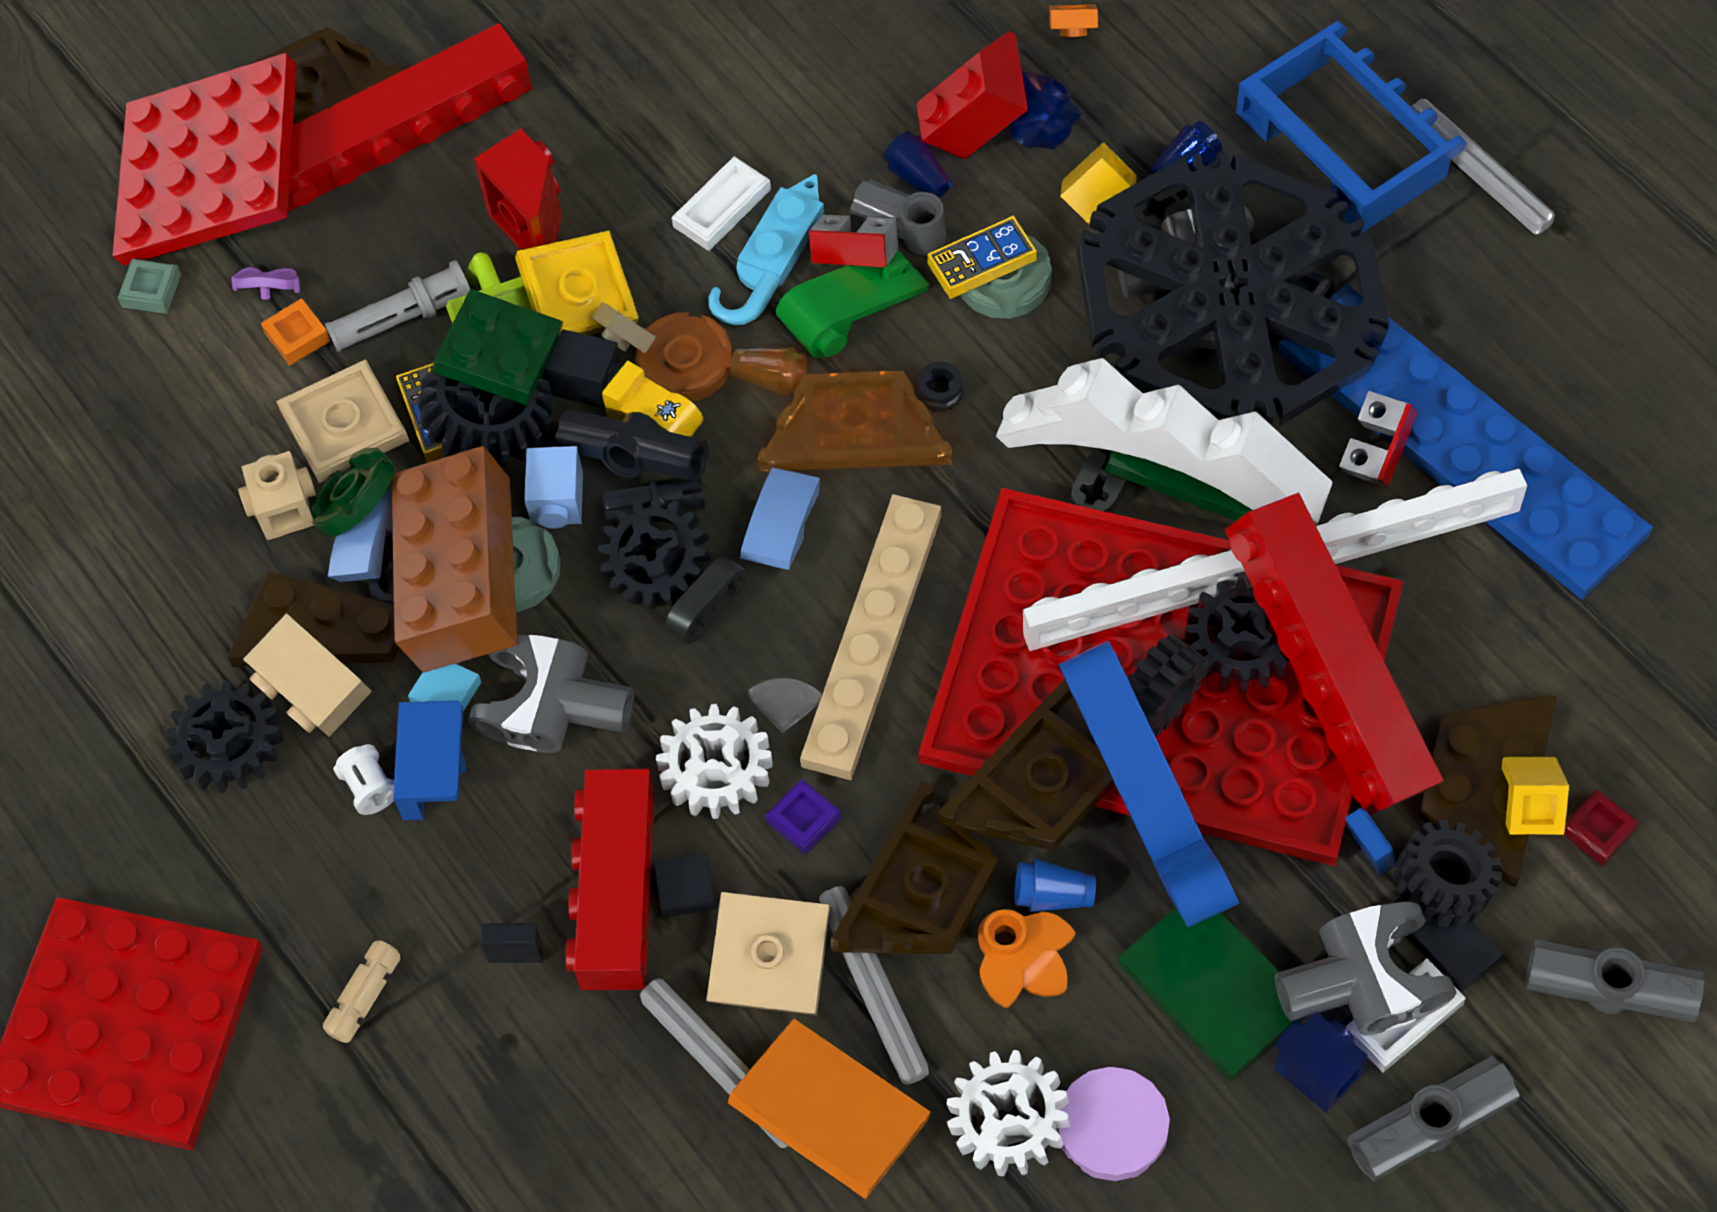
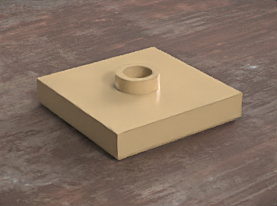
(341, 418)
(768, 953)

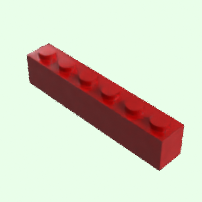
(404, 113)
(1332, 654)

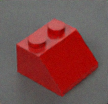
(975, 100)
(521, 190)

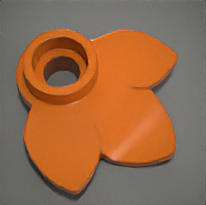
(1027, 962)

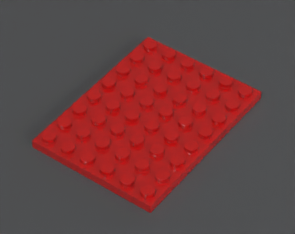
(1243, 759)

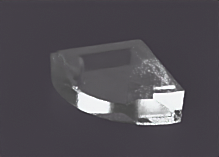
(784, 700)

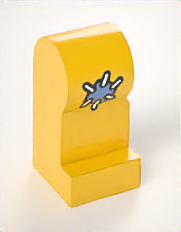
(635, 393)

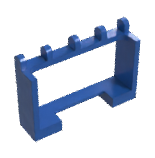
(1269, 116)

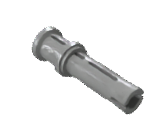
(422, 297)

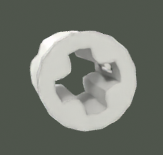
(366, 779)

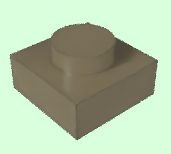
(622, 329)

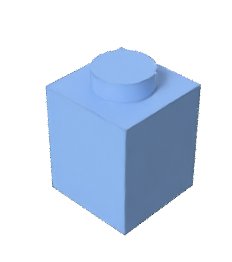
(554, 486)

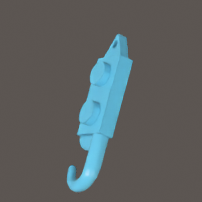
(772, 249)

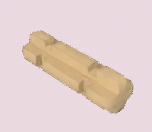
(361, 991)

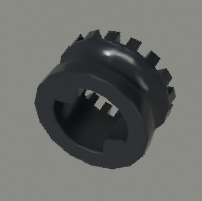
(940, 400)

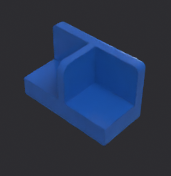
(427, 755)

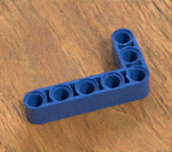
(1147, 785)

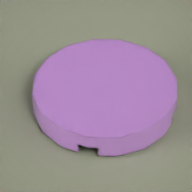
(1115, 1123)

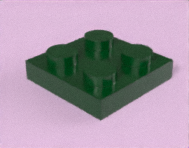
(497, 346)

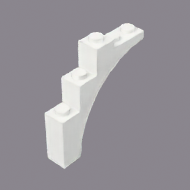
(1169, 427)

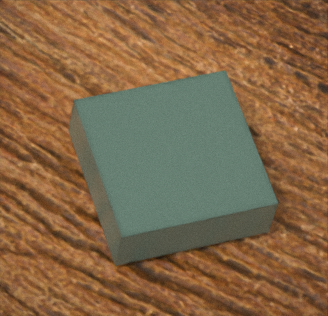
(149, 286)

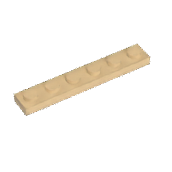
(871, 638)

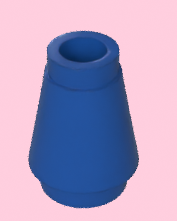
(1052, 887)

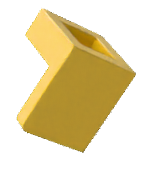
(1095, 181)
(1535, 795)

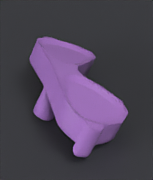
(280, 279)

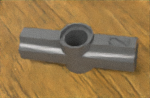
(1649, 989)
(1460, 1100)

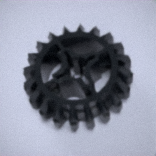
(458, 420)

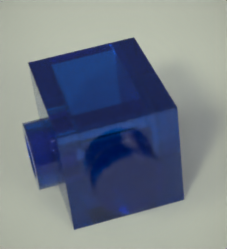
(1320, 1059)

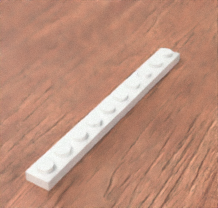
(1345, 537)

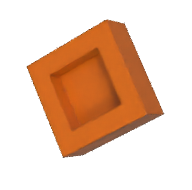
(1073, 19)
(295, 332)

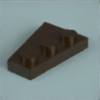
(342, 622)

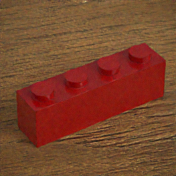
(613, 880)

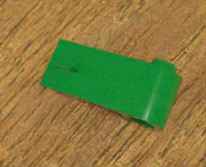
(826, 306)

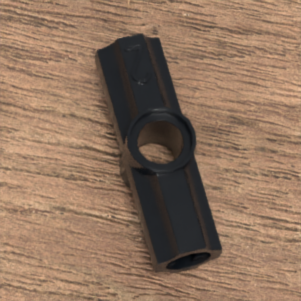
(633, 445)

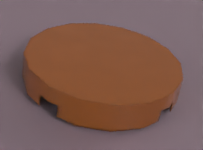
(687, 355)

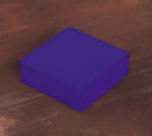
(803, 816)

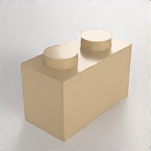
(307, 676)

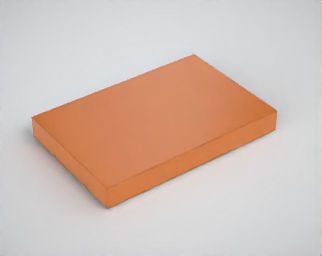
(829, 1108)

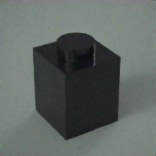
(582, 367)

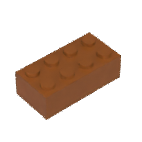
(453, 560)

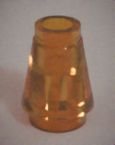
(770, 368)

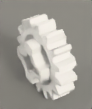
(714, 782)
(998, 1134)

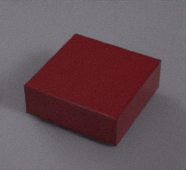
(1600, 827)

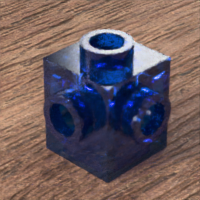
(1048, 113)

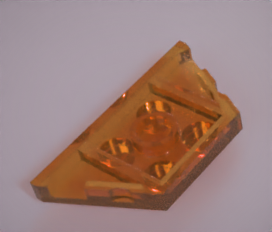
(854, 424)

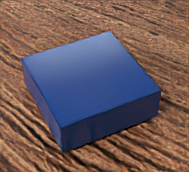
(1371, 841)

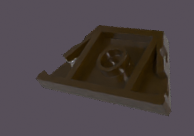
(331, 71)
(1470, 762)
(1036, 780)
(918, 887)

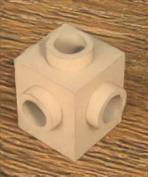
(277, 494)

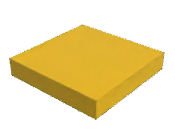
(573, 280)

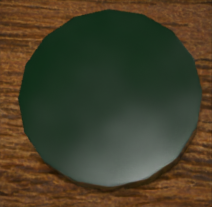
(351, 496)

